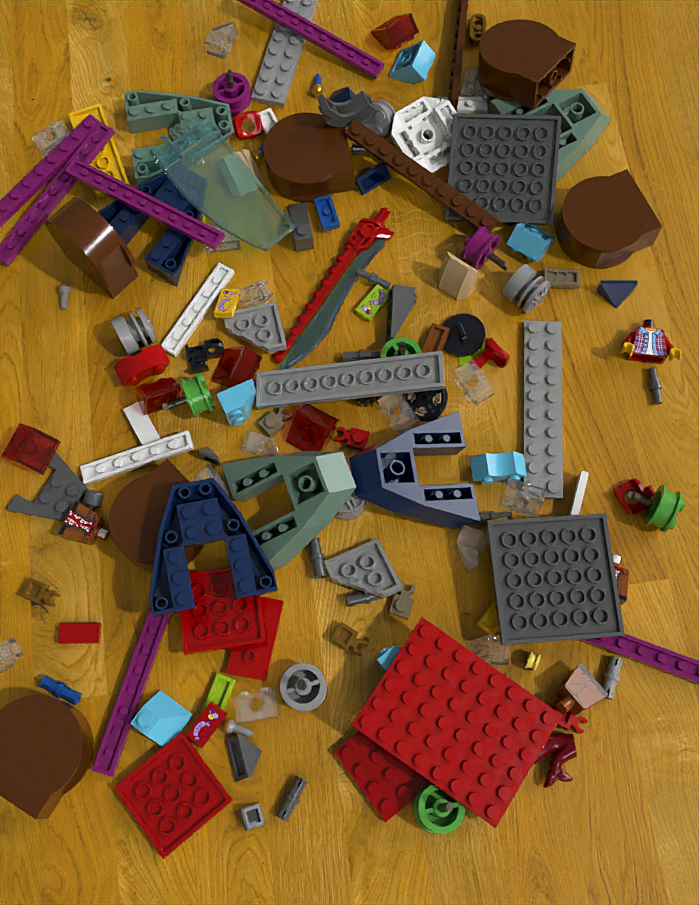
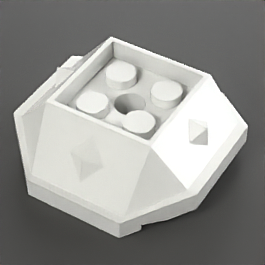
(429, 118)

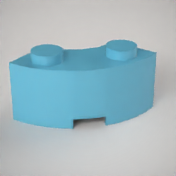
(498, 467)

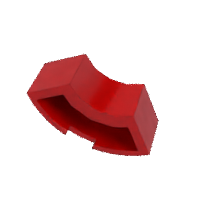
(143, 365)

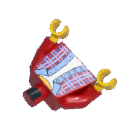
(649, 345)

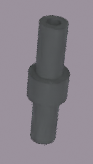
(373, 278)
(655, 386)

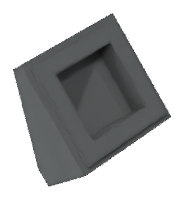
(208, 455)
(251, 816)

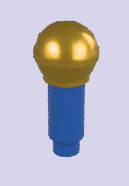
(317, 90)
(257, 154)

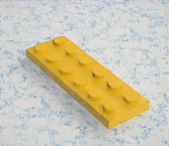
(108, 158)

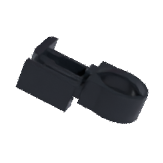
(199, 353)

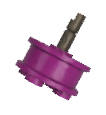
(233, 90)
(481, 249)

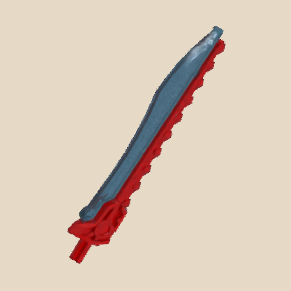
(364, 243)

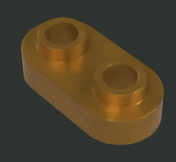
(477, 28)

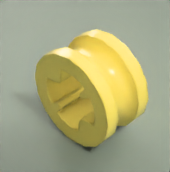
(532, 661)

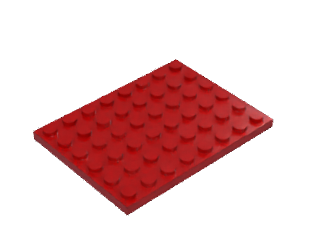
(457, 721)

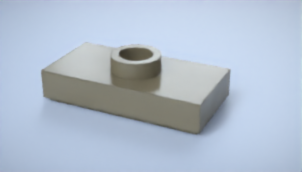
(562, 278)

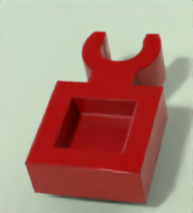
(355, 438)
(569, 720)

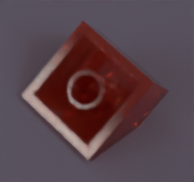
(396, 31)
(236, 366)
(155, 394)
(311, 429)
(31, 449)

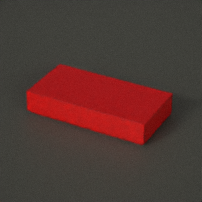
(79, 633)

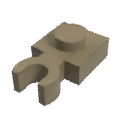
(274, 422)
(402, 604)

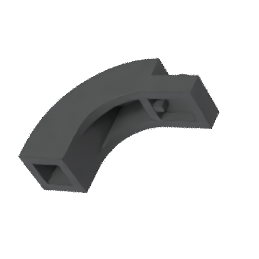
(343, 113)

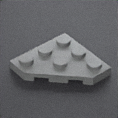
(258, 326)
(365, 569)

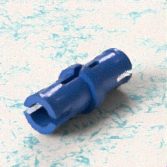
(60, 690)

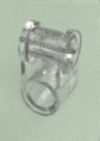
(256, 293)
(256, 445)

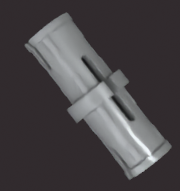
(611, 676)

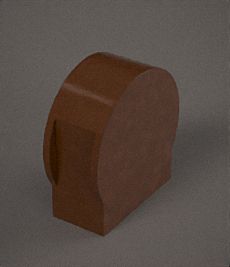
(523, 61)
(308, 158)
(605, 221)
(93, 246)
(139, 513)
(42, 752)

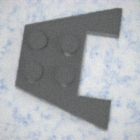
(57, 495)

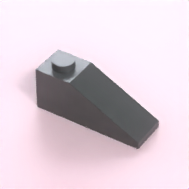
(301, 223)
(400, 303)

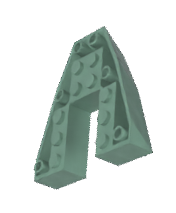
(164, 110)
(580, 122)
(318, 489)

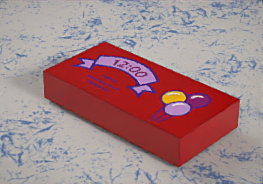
(206, 724)

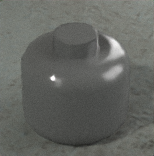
(93, 499)

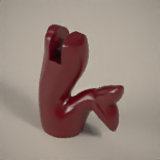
(564, 750)

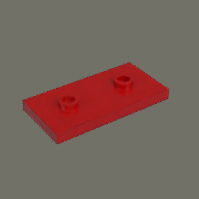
(255, 660)

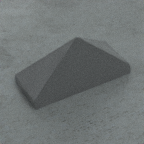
(243, 756)

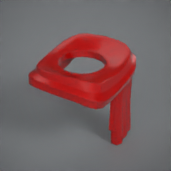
(237, 124)
(492, 351)
(633, 485)

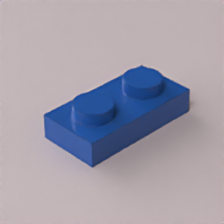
(326, 213)

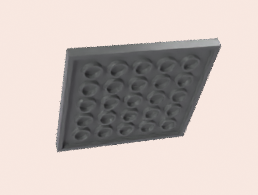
(506, 165)
(554, 579)

